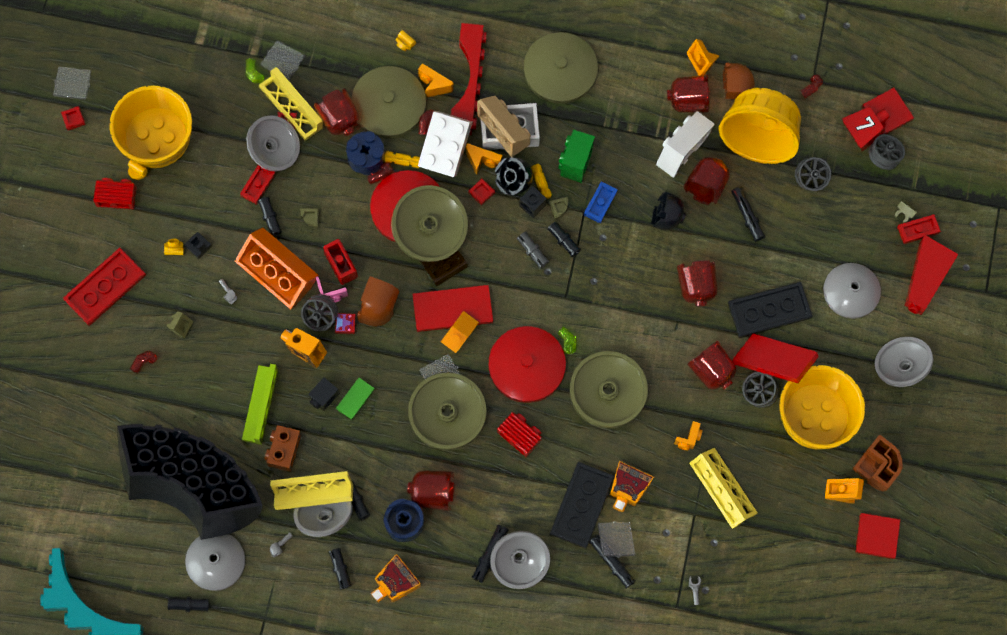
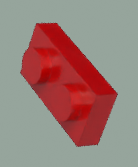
(257, 184)
(918, 228)

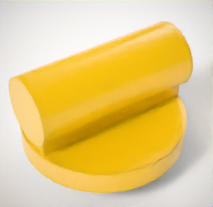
(404, 41)
(136, 170)
(173, 247)

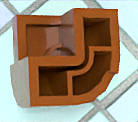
(736, 79)
(377, 302)
(880, 464)

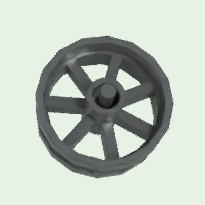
(882, 155)
(813, 173)
(320, 311)
(760, 389)

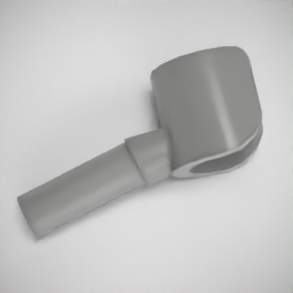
(230, 297)
(275, 548)
(694, 587)

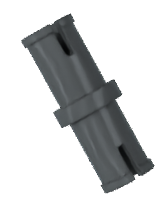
(533, 250)

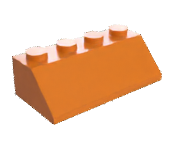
(276, 267)

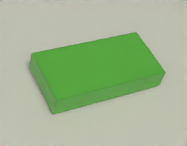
(355, 398)

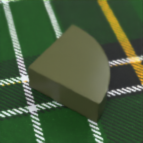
(559, 207)
(310, 216)

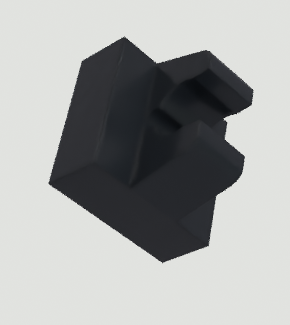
(198, 245)

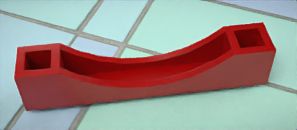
(471, 45)

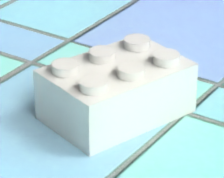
(527, 118)
(445, 143)

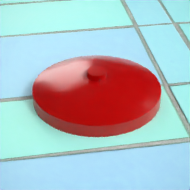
(388, 194)
(527, 364)

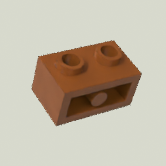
(283, 448)

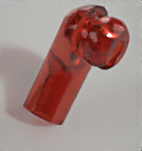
(812, 88)
(424, 121)
(380, 175)
(142, 358)

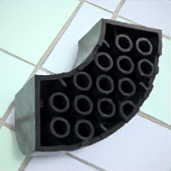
(189, 476)

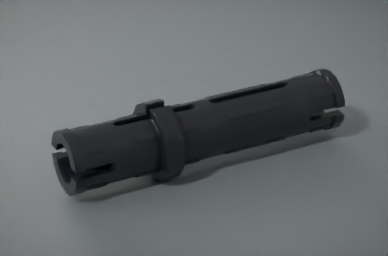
(756, 232)
(484, 561)
(615, 565)

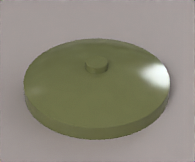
(560, 68)
(389, 101)
(429, 223)
(608, 389)
(447, 411)

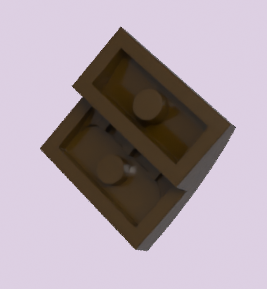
(445, 269)

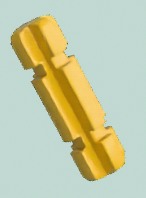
(401, 159)
(541, 181)

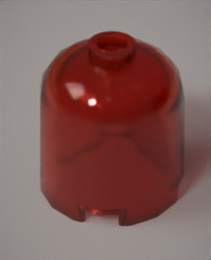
(689, 94)
(338, 113)
(707, 180)
(698, 282)
(714, 367)
(432, 489)

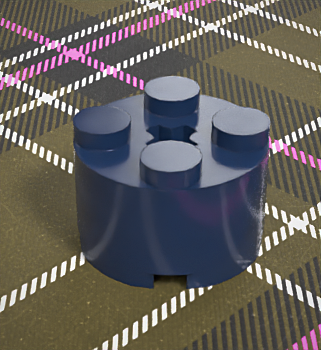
(356, 156)
(400, 531)

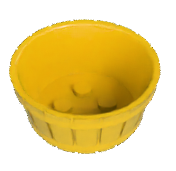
(151, 126)
(762, 126)
(822, 408)

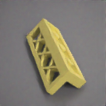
(296, 99)
(721, 489)
(313, 493)

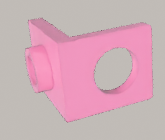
(335, 295)

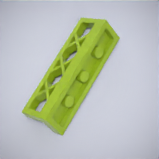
(260, 404)

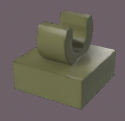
(907, 209)
(180, 324)

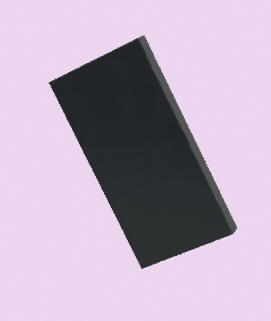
(770, 309)
(581, 505)

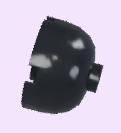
(513, 176)
(668, 213)

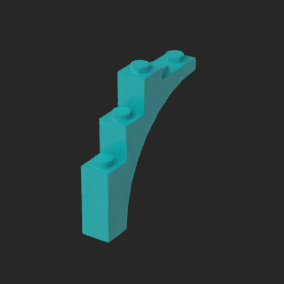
(79, 616)

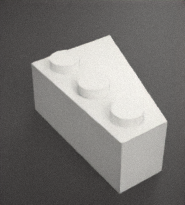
(684, 143)

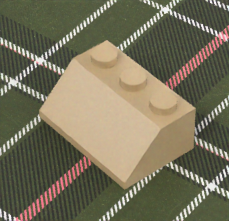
(503, 125)

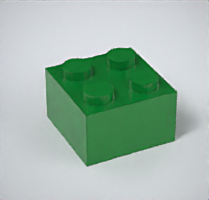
(576, 155)

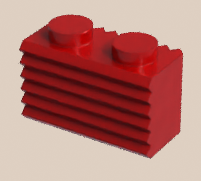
(114, 193)
(340, 262)
(520, 434)

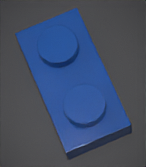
(600, 202)

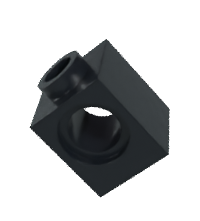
(532, 202)
(323, 394)

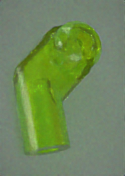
(252, 74)
(570, 341)

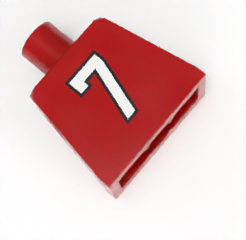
(865, 126)

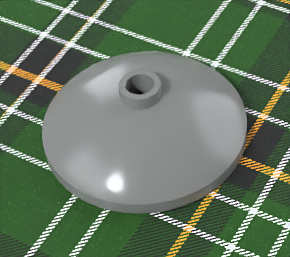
(279, 136)
(848, 301)
(900, 355)
(322, 519)
(526, 569)
(217, 574)

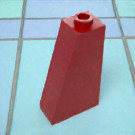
(929, 270)

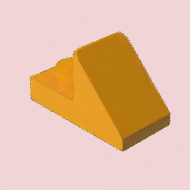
(701, 58)
(438, 83)
(478, 155)
(459, 332)
(844, 489)

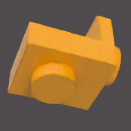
(694, 435)

